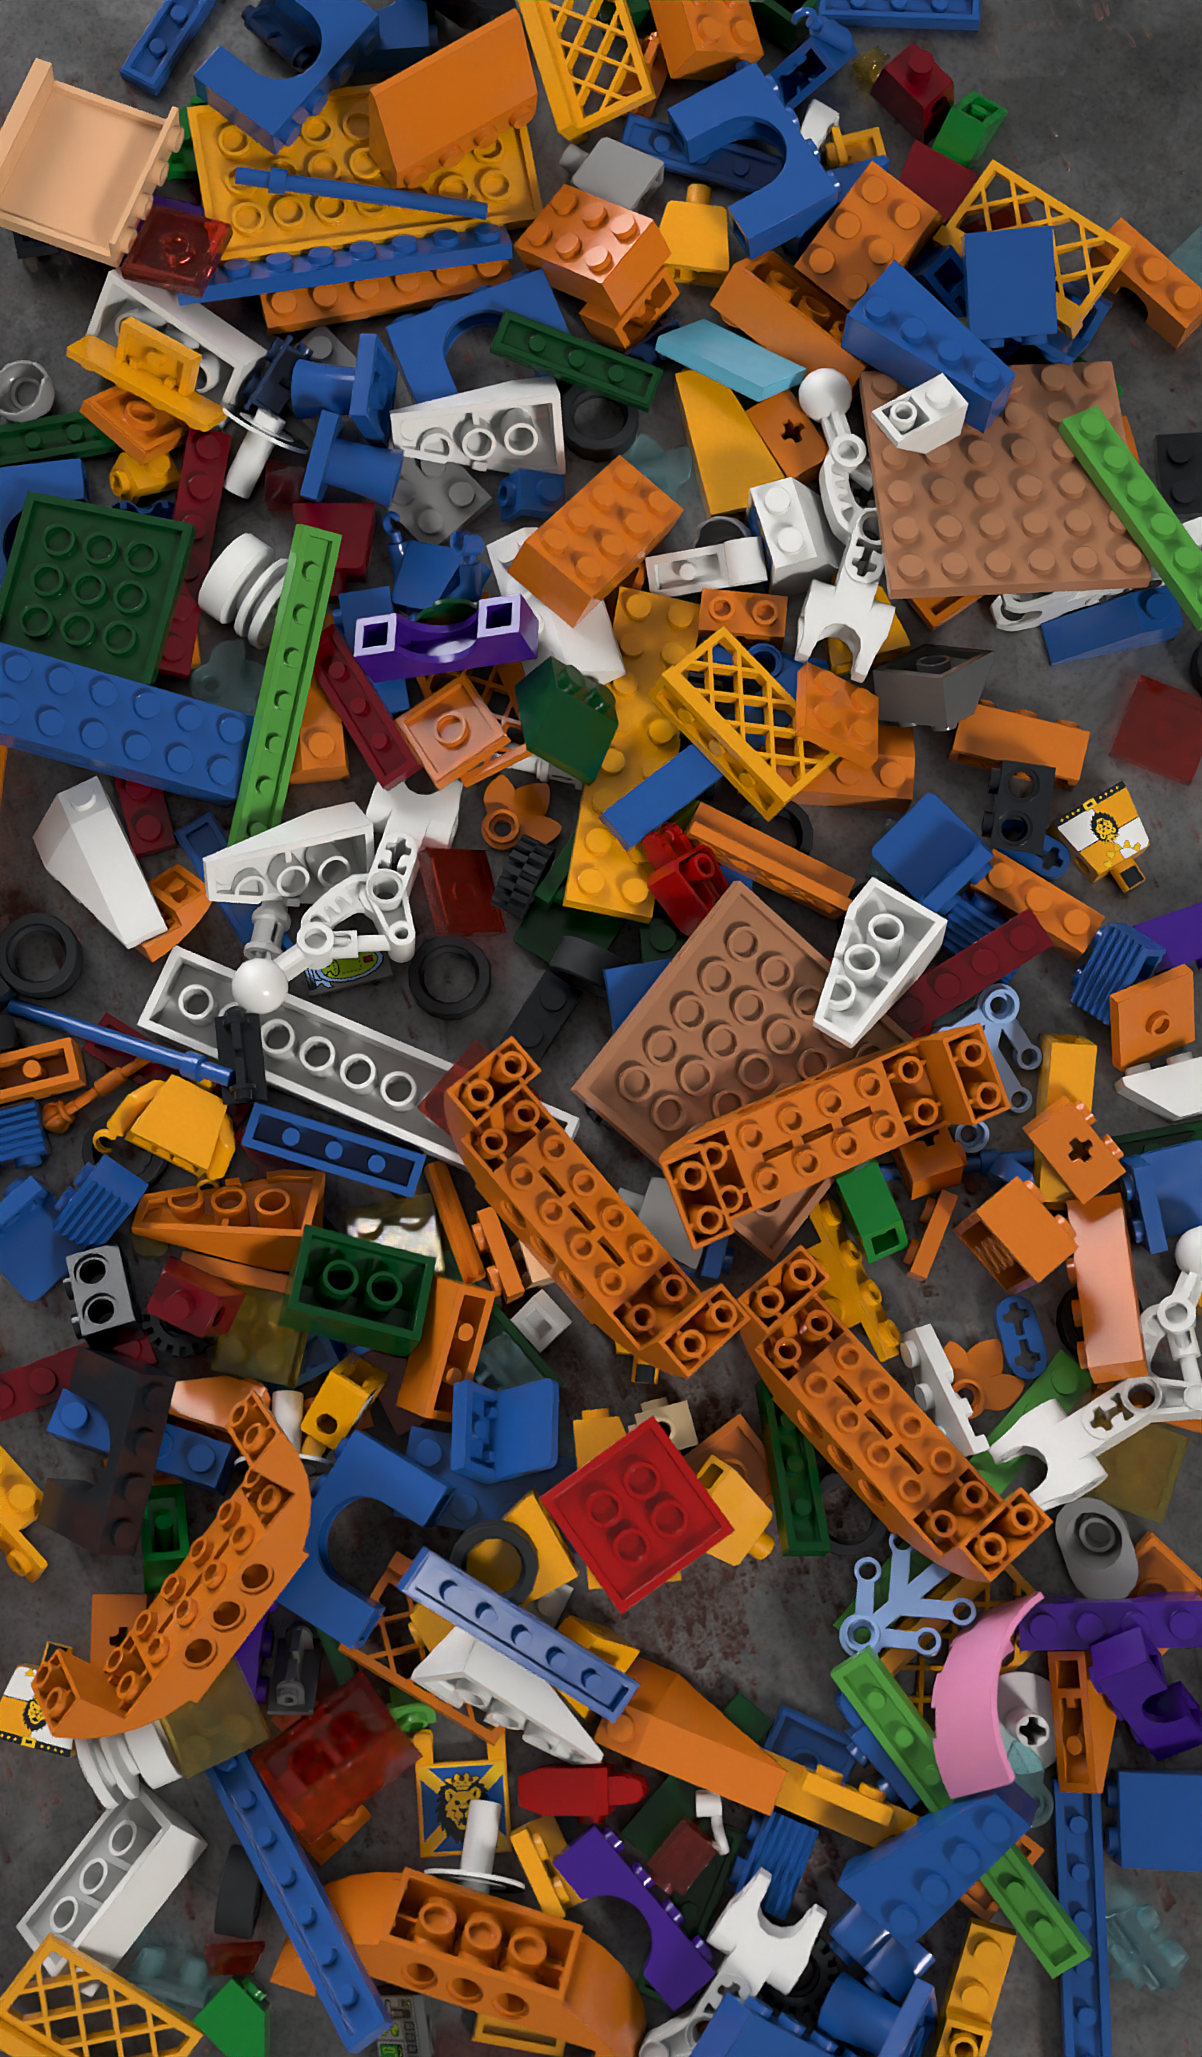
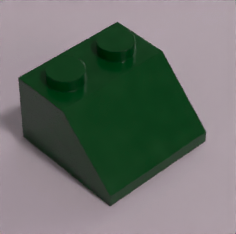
(566, 718)

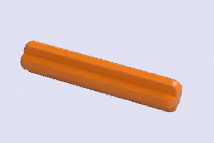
(454, 1222)

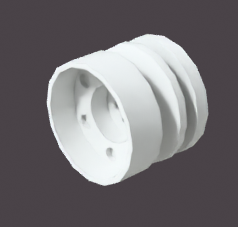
(245, 588)
(115, 1761)

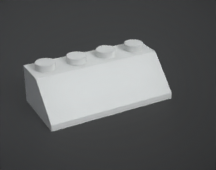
(226, 353)
(587, 646)
(114, 1883)

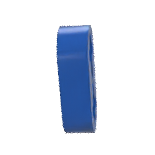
(1032, 861)
(1005, 1170)
(1030, 1334)

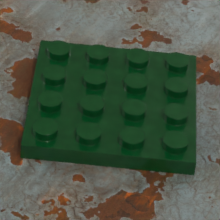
(94, 585)

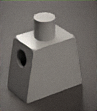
(615, 173)
(662, 1219)

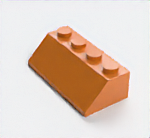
(788, 315)
(847, 785)

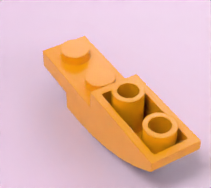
(973, 1990)

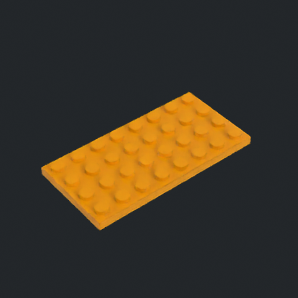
(337, 149)

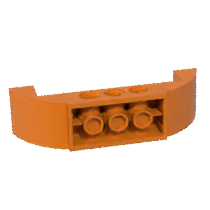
(829, 1127)
(579, 1221)
(876, 1430)
(203, 1606)
(483, 1959)

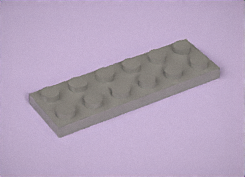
(430, 495)

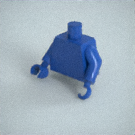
(813, 61)
(432, 571)

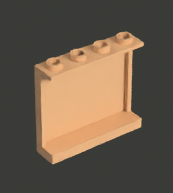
(81, 166)

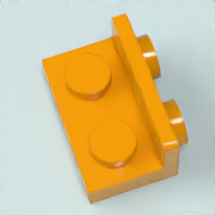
(536, 1846)

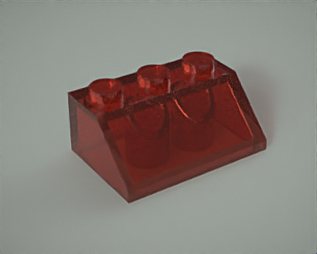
(335, 1758)

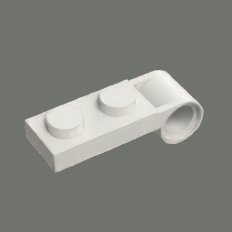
(709, 567)

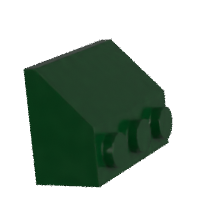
(357, 1291)

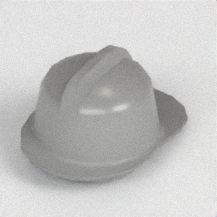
(1097, 1548)

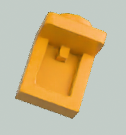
(853, 147)
(132, 480)

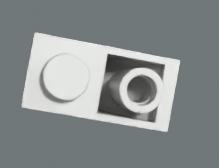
(923, 416)
(1167, 1091)

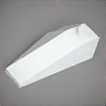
(487, 428)
(294, 859)
(94, 860)

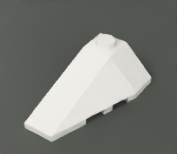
(876, 960)
(510, 1694)

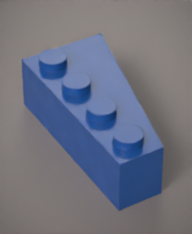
(917, 338)
(929, 1866)

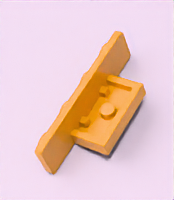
(152, 369)
(850, 1291)
(18, 1508)
(838, 1806)

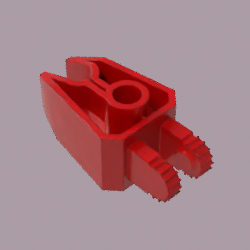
(685, 878)
(579, 1790)

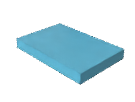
(730, 359)

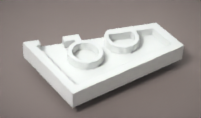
(934, 1392)

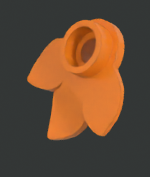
(519, 809)
(982, 1375)

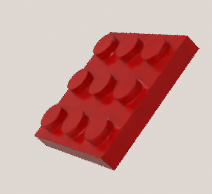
(637, 1514)

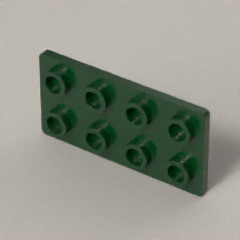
(551, 920)

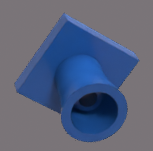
(357, 391)
(349, 465)
(874, 2023)

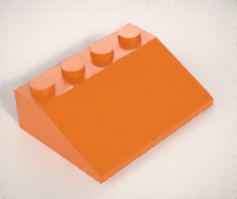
(452, 102)

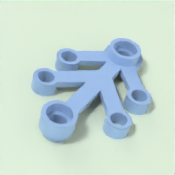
(992, 1025)
(904, 1600)

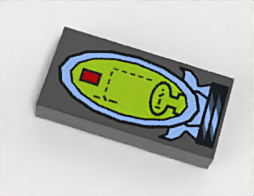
(348, 973)

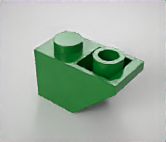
(870, 1211)

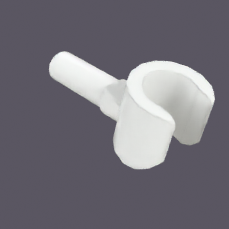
(709, 1805)

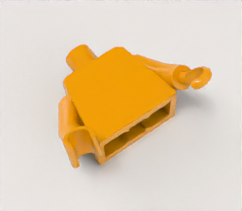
(178, 1124)

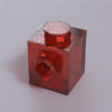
(682, 1857)

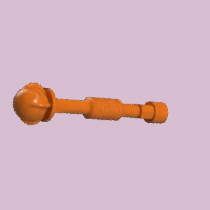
(59, 1115)

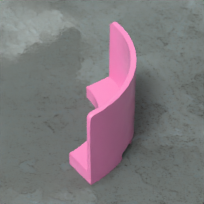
(965, 1701)

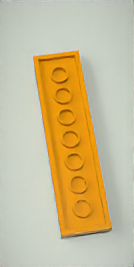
(651, 638)

